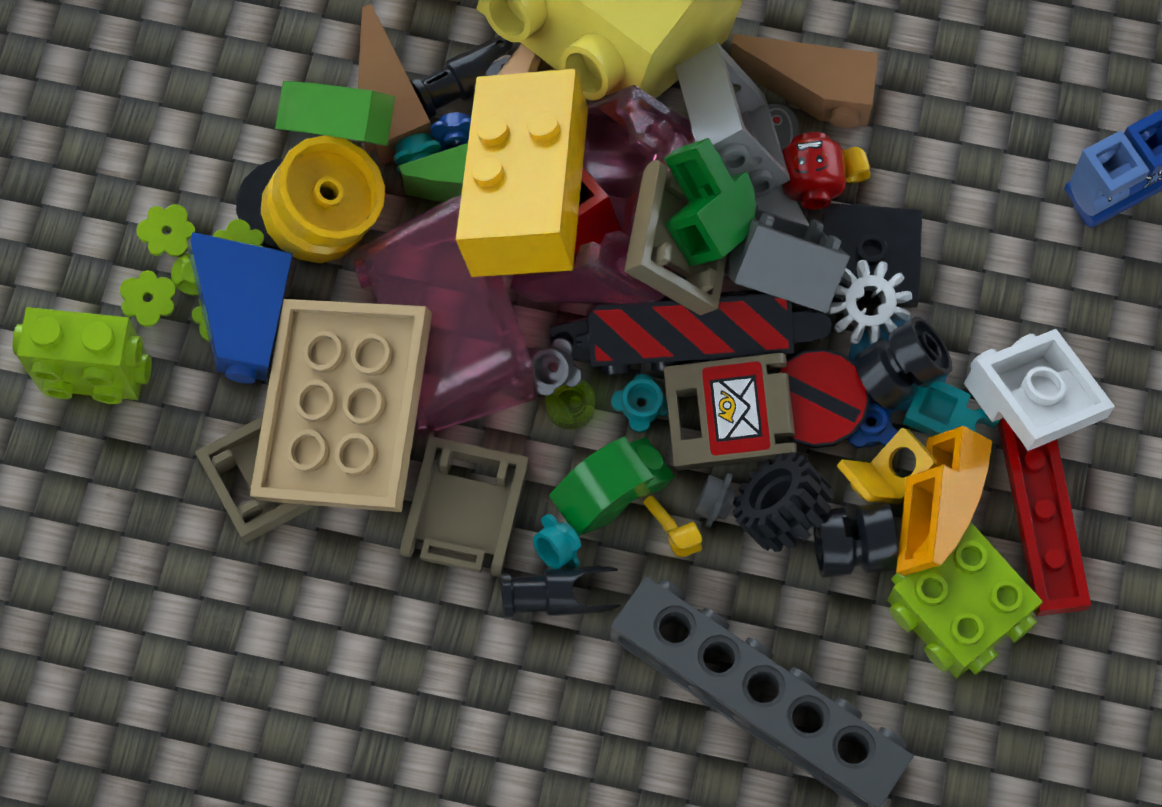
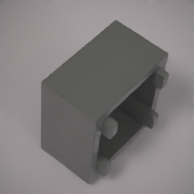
(788, 260)

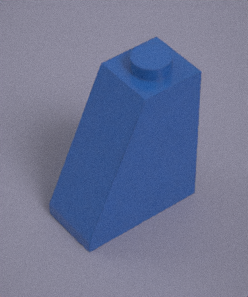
(240, 302)

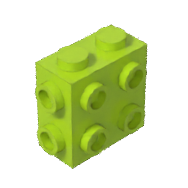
(82, 354)
(965, 605)

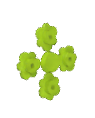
(175, 244)

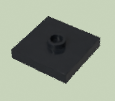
(879, 236)

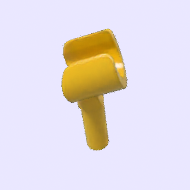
(856, 165)
(682, 539)

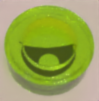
(571, 406)

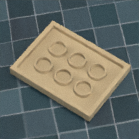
(341, 404)

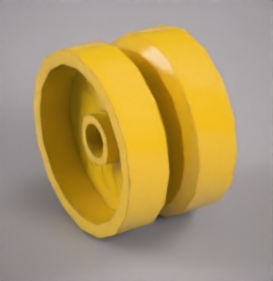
(322, 199)

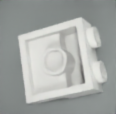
(1037, 389)

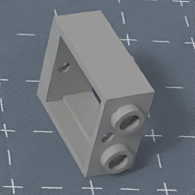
(732, 117)

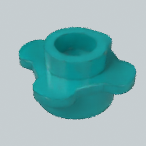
(414, 148)
(640, 388)
(557, 543)

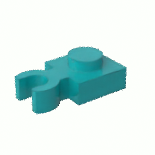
(943, 409)

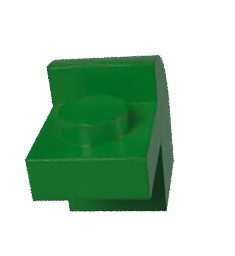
(717, 207)
(609, 482)

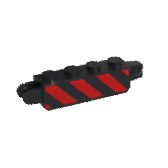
(671, 333)

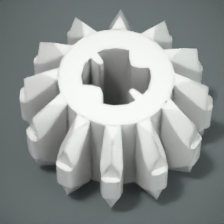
(882, 314)

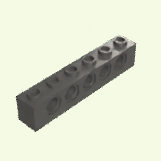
(771, 722)

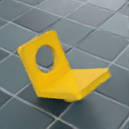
(877, 479)

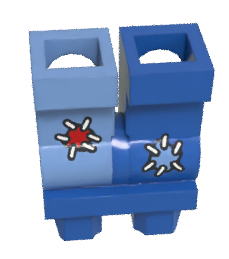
(1118, 171)

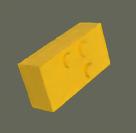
(523, 173)

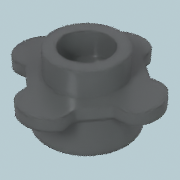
(567, 372)
(715, 499)

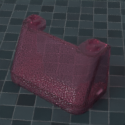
(621, 139)
(474, 343)

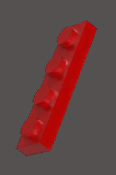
(1045, 524)

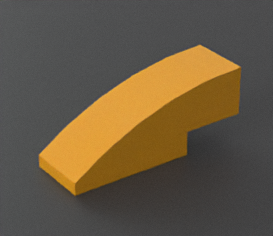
(942, 499)

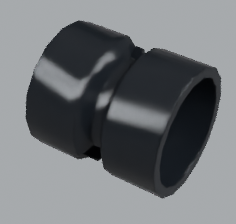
(908, 359)
(856, 540)

